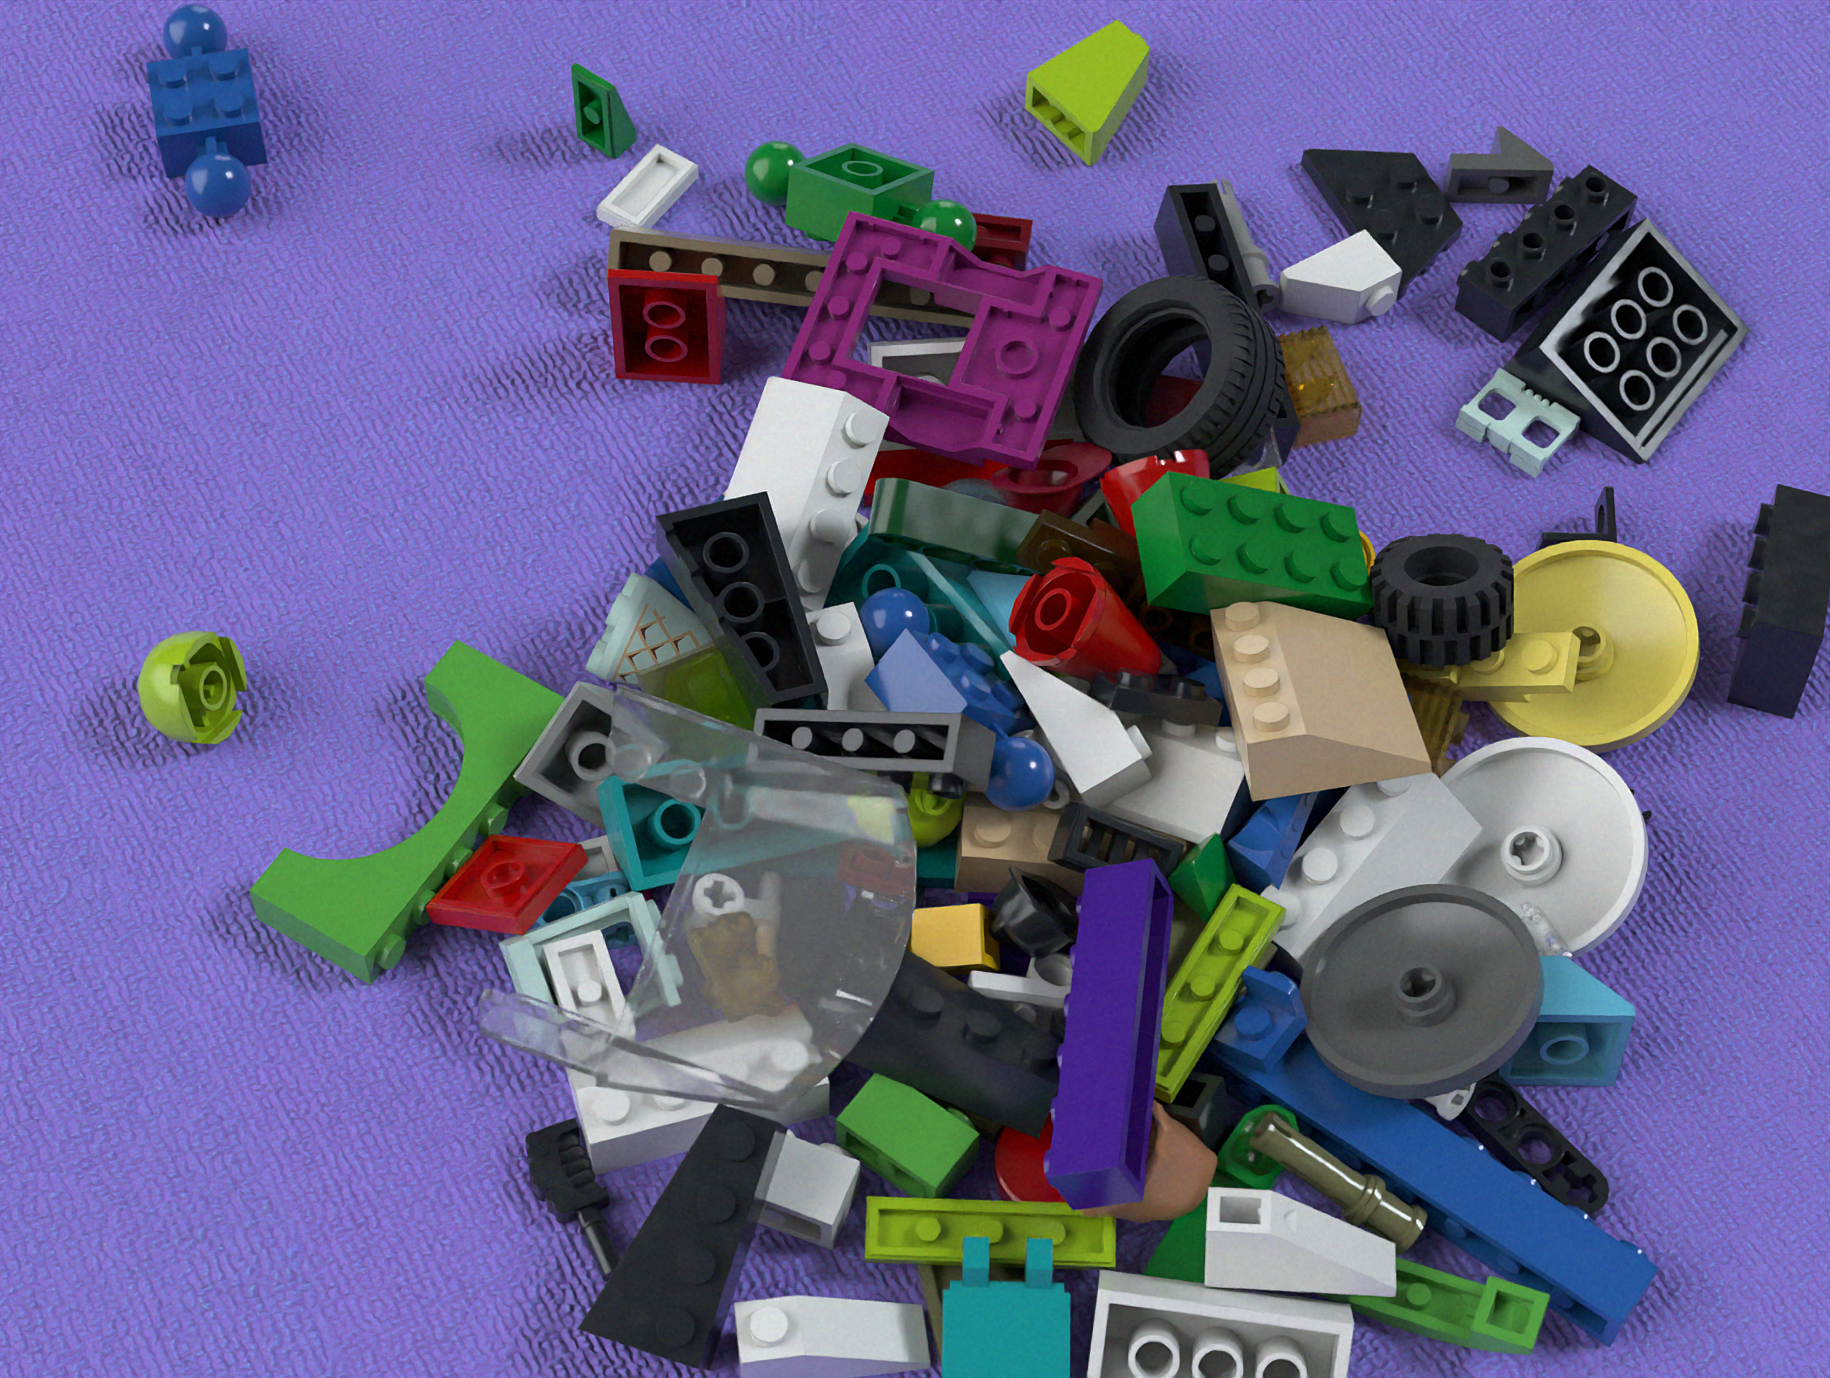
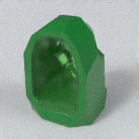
(1245, 1163)

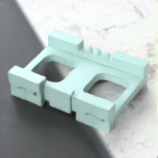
(1507, 433)

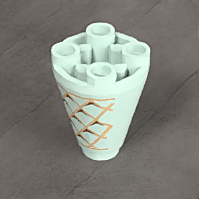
(643, 631)

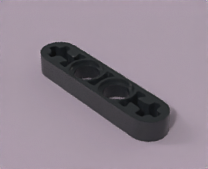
(1527, 1123)

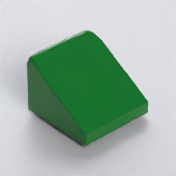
(1204, 877)

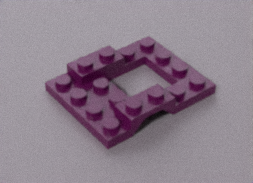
(1010, 365)

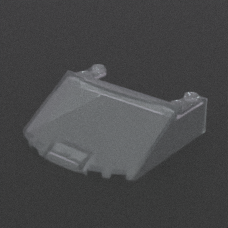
(771, 932)

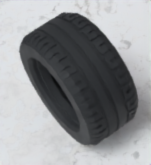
(1138, 342)

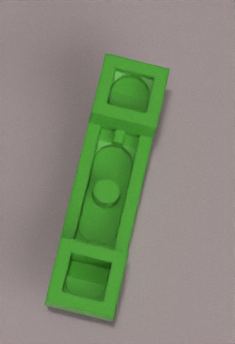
(1457, 1310)

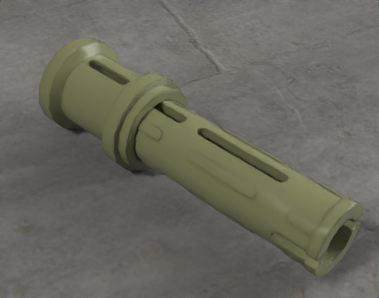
(1360, 1197)

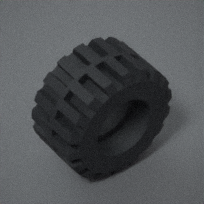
(1443, 599)

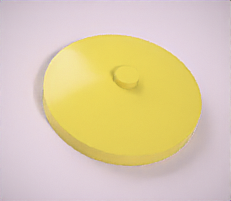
(1634, 645)

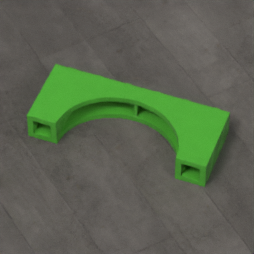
(371, 904)

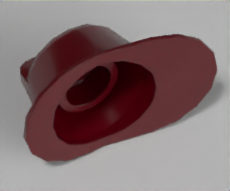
(1056, 480)

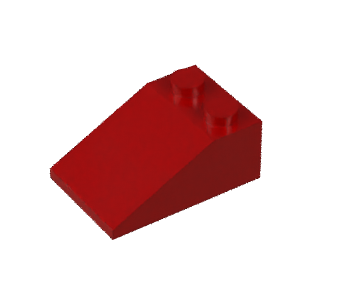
(667, 326)

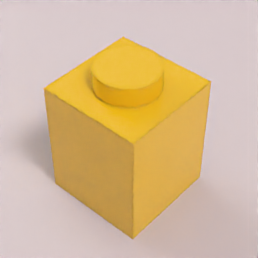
(955, 938)

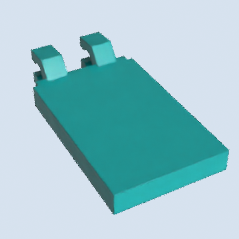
(1003, 1325)

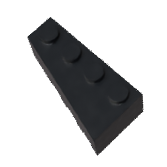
(746, 597)
(1784, 601)
(961, 1048)
(691, 1250)

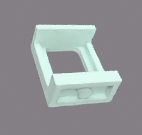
(524, 951)

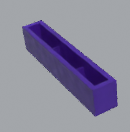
(1111, 1036)

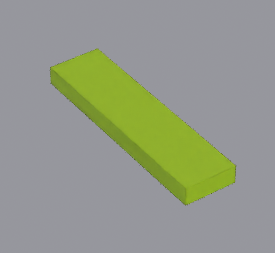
(1211, 982)
(934, 1232)

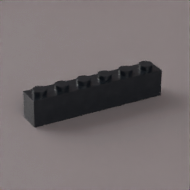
(1201, 242)

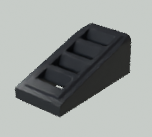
(1070, 830)

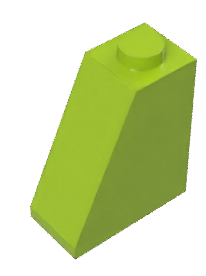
(1089, 88)

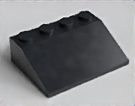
(1630, 343)

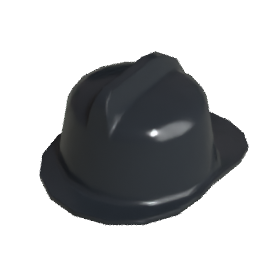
(1034, 915)

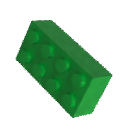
(1235, 543)

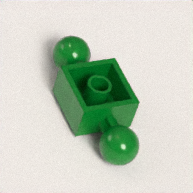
(856, 179)

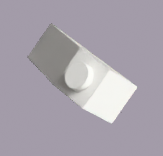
(844, 657)
(1085, 735)
(829, 1337)

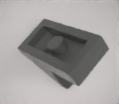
(1507, 175)

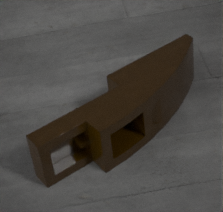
(1119, 562)

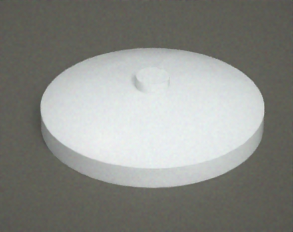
(1552, 834)

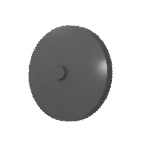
(1422, 991)

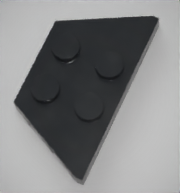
(1390, 200)

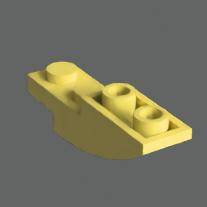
(1523, 667)

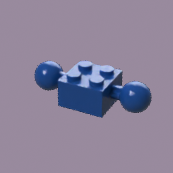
(206, 111)
(942, 677)

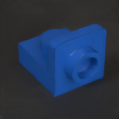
(1264, 1021)

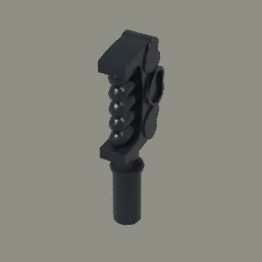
(568, 1188)

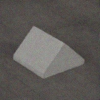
(570, 753)

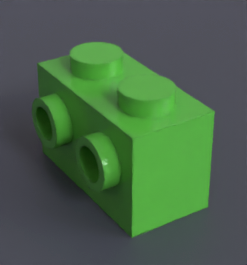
(908, 1138)

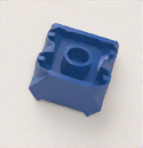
(1267, 841)

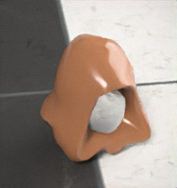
(1176, 1174)

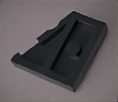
(1157, 696)

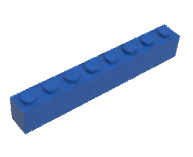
(1467, 1194)

